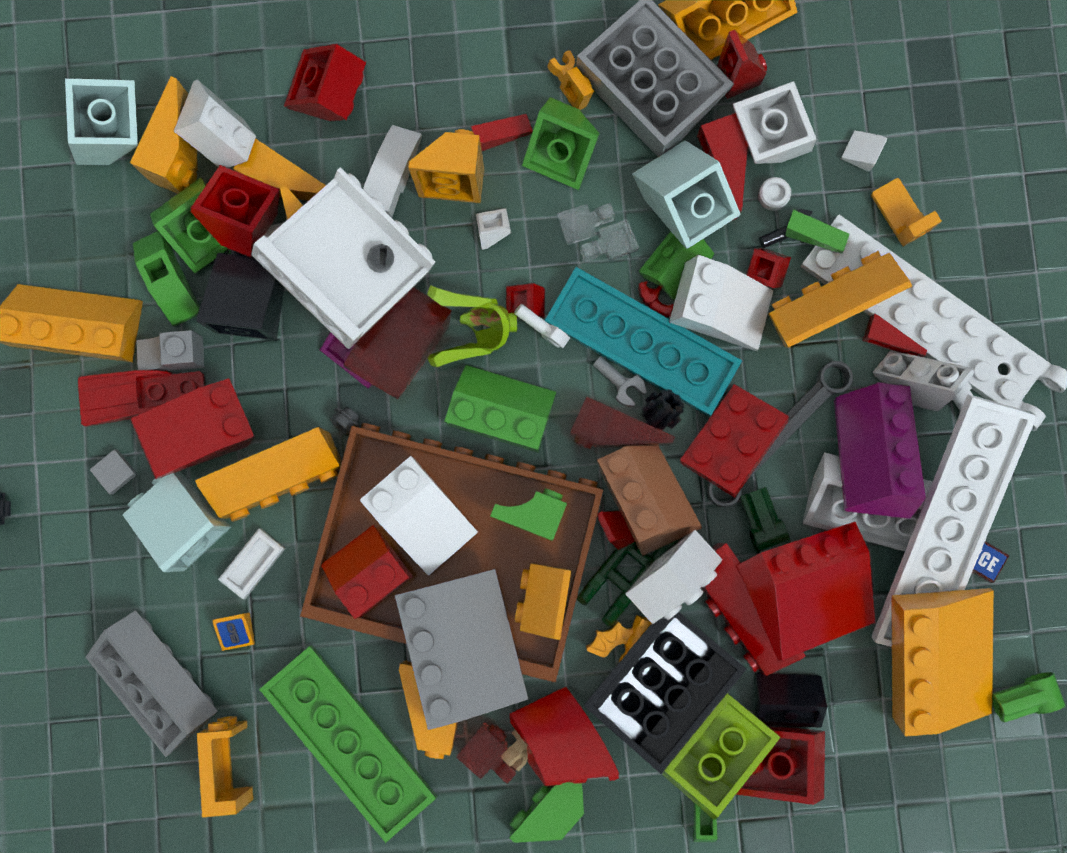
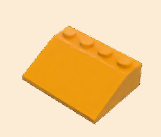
(941, 659)

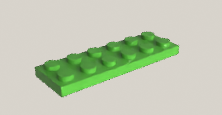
(348, 743)

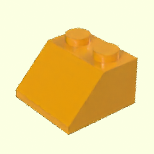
(544, 600)

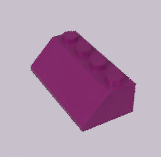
(879, 451)

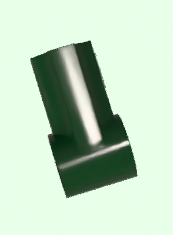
(766, 528)

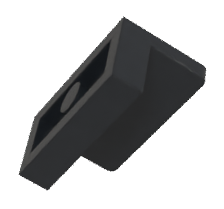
(790, 700)

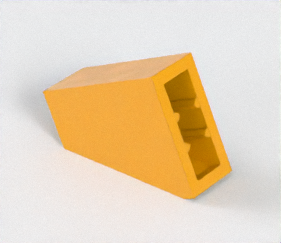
(435, 741)

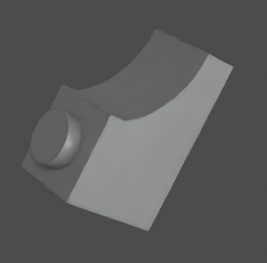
(171, 352)

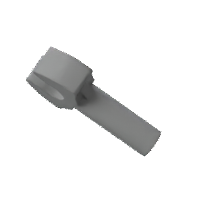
(620, 382)

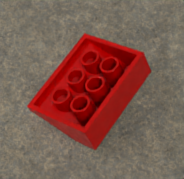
(812, 589)

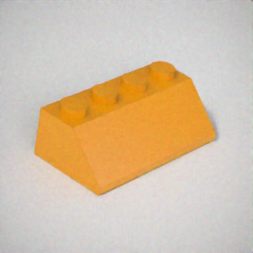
(711, 20)
(839, 299)
(70, 322)
(271, 474)

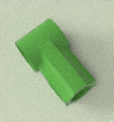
(1036, 695)

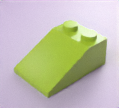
(721, 756)

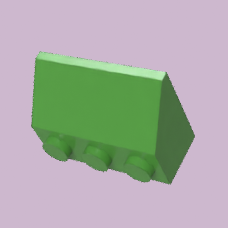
(500, 408)

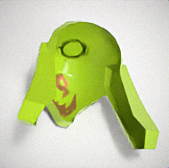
(484, 312)

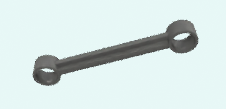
(797, 416)

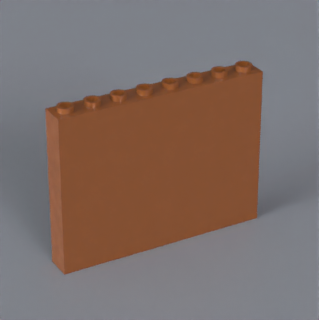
(474, 489)

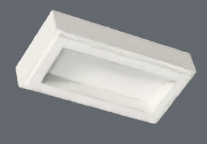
(252, 563)

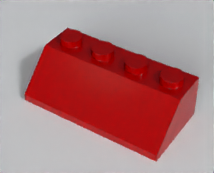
(732, 601)

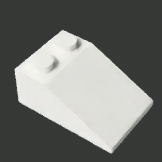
(721, 303)
(419, 515)

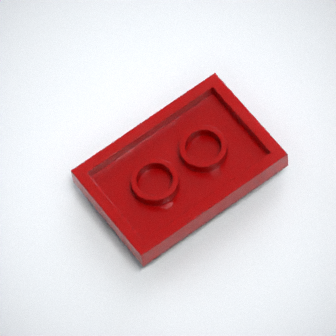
(734, 440)

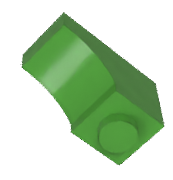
(537, 516)

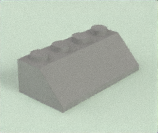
(150, 682)

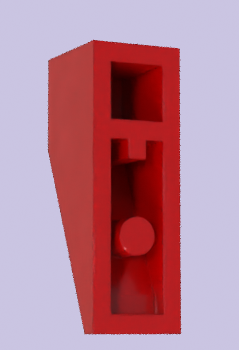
(741, 64)
(726, 143)

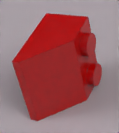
(326, 83)
(236, 209)
(365, 572)

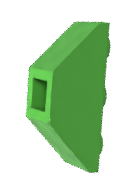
(165, 278)
(551, 815)

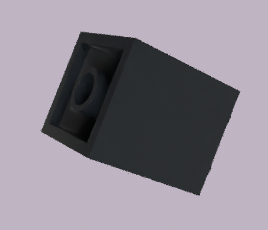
(241, 298)

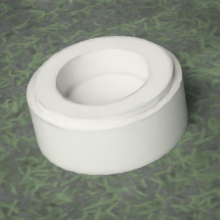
(774, 194)

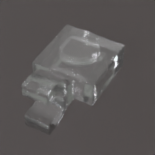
(580, 223)
(613, 241)

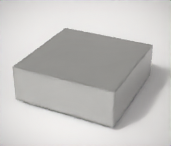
(113, 471)

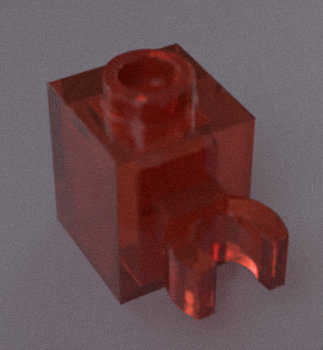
(485, 752)

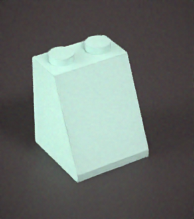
(100, 119)
(687, 192)
(174, 522)

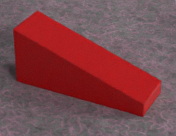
(502, 131)
(887, 336)

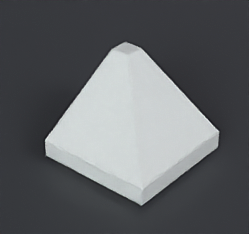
(492, 227)

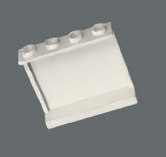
(325, 252)

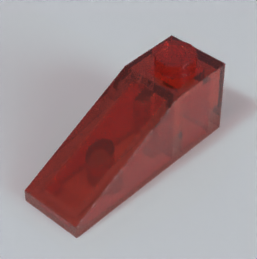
(608, 428)

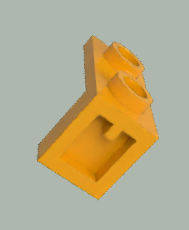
(903, 213)

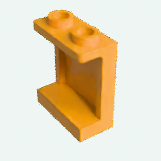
(215, 769)

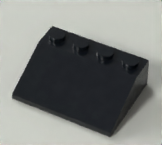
(665, 689)

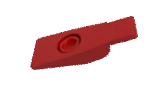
(130, 393)

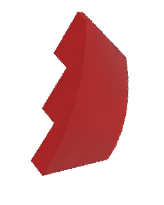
(562, 741)

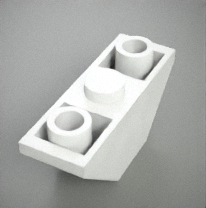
(930, 380)

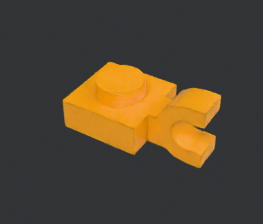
(573, 83)

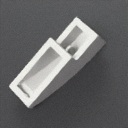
(390, 167)

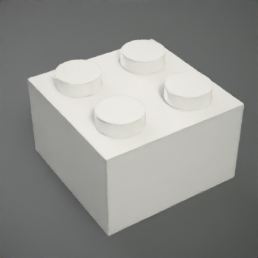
(675, 578)

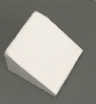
(864, 149)

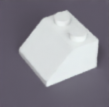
(775, 125)
(214, 128)

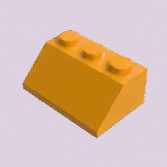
(450, 168)

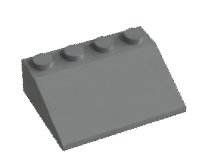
(653, 76)
(461, 648)

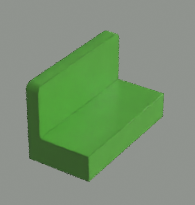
(668, 262)

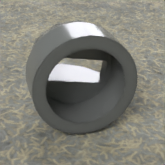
(374, 256)

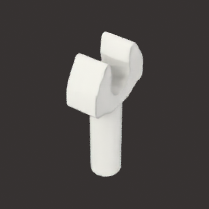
(549, 332)

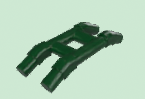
(609, 572)

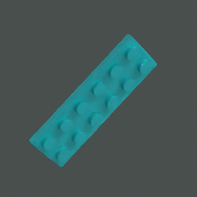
(643, 341)

